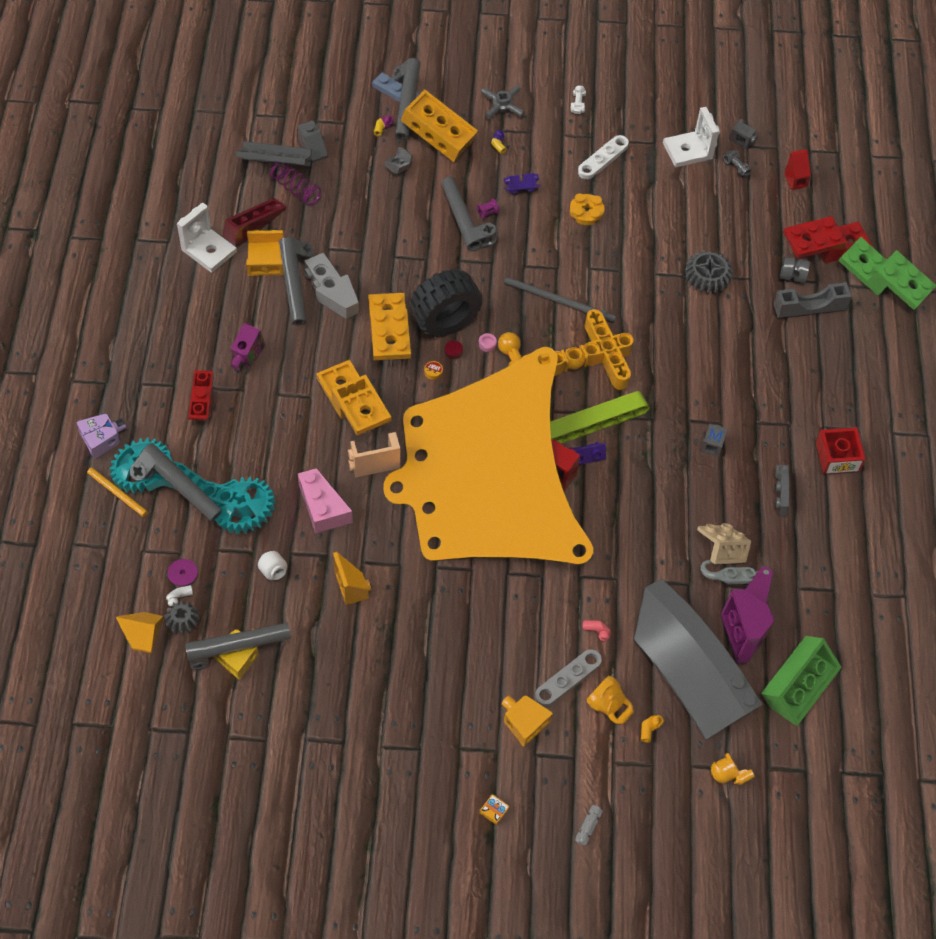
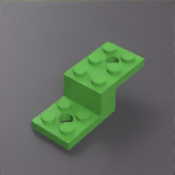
(892, 272)

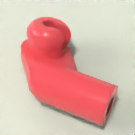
(599, 627)

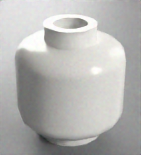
(272, 565)

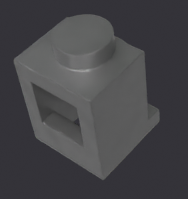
(743, 135)

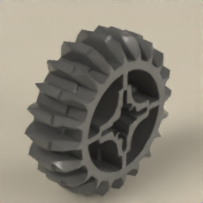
(708, 271)

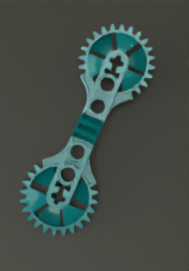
(230, 496)

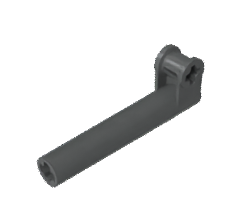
(409, 74)
(473, 236)
(293, 253)
(154, 460)
(200, 650)

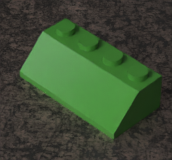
(802, 679)

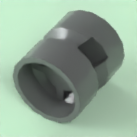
(794, 269)

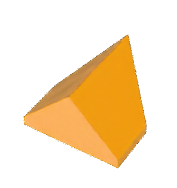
(141, 630)

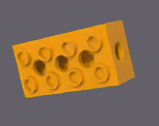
(439, 125)

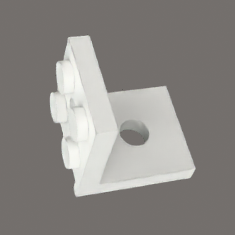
(699, 143)
(198, 237)

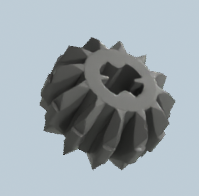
(174, 616)

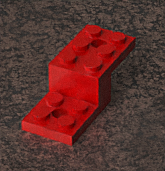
(825, 238)

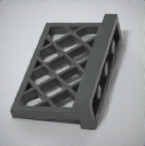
(275, 153)

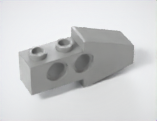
(330, 288)

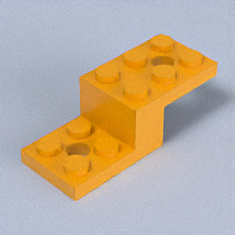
(389, 326)
(353, 397)

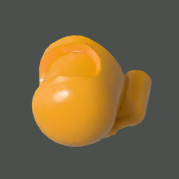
(726, 770)

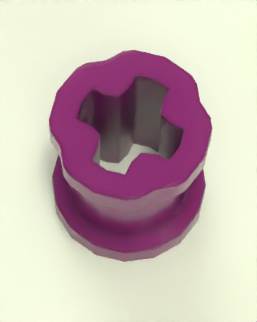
(488, 208)

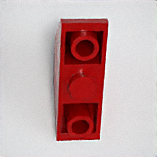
(201, 395)

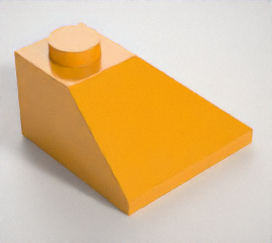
(350, 580)

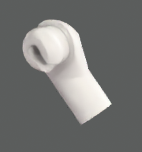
(178, 593)

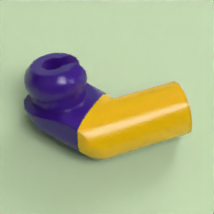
(497, 140)

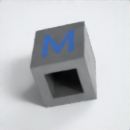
(714, 440)

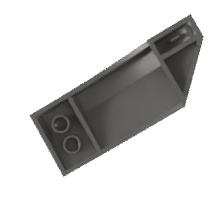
(692, 661)

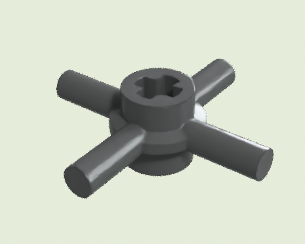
(502, 102)

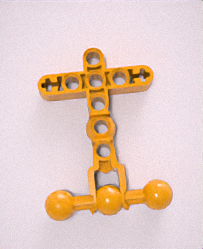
(602, 349)

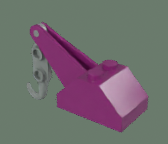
(746, 611)

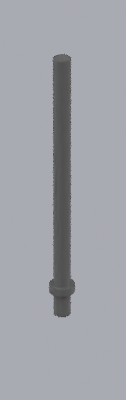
(556, 298)

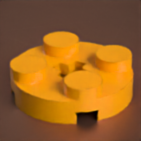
(582, 201)

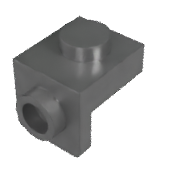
(400, 162)

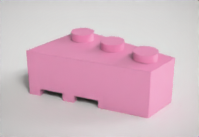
(322, 502)

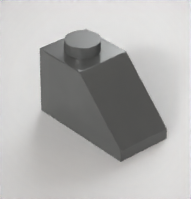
(311, 138)

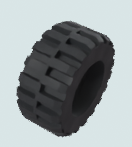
(446, 302)

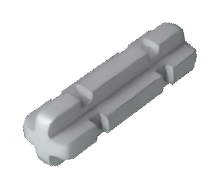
(588, 825)

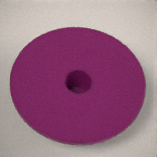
(182, 572)

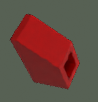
(798, 169)

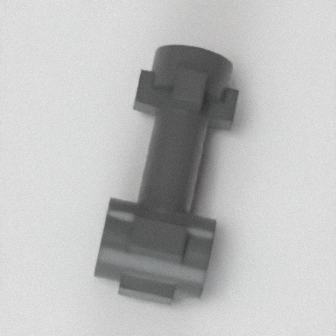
(733, 157)

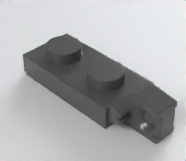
(782, 487)

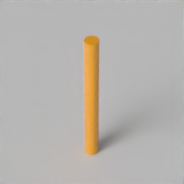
(117, 492)

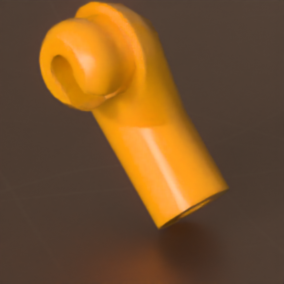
(650, 725)

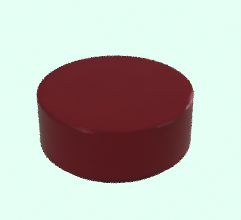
(453, 349)

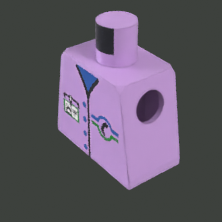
(100, 433)

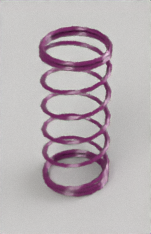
(283, 174)

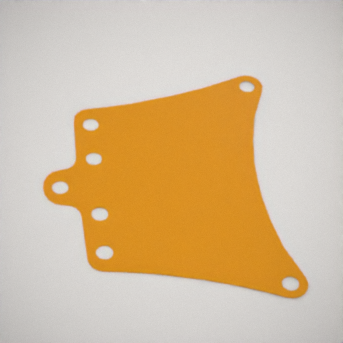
(490, 470)

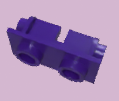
(514, 184)
(591, 452)

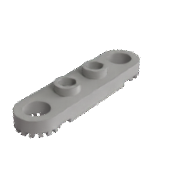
(568, 678)

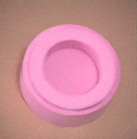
(487, 342)

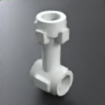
(578, 107)

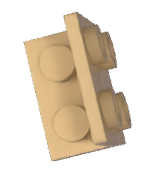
(729, 544)

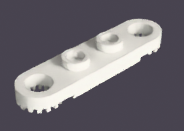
(603, 157)

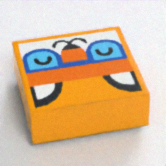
(494, 809)

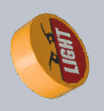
(433, 370)

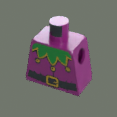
(247, 346)

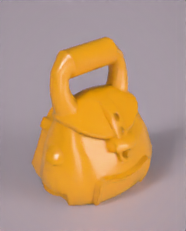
(609, 698)

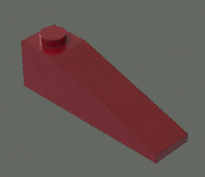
(250, 220)

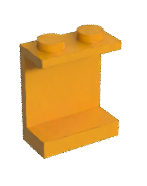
(264, 253)

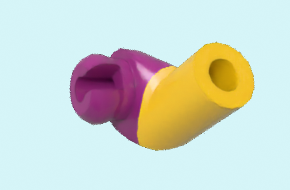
(383, 123)

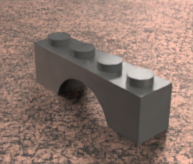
(832, 298)

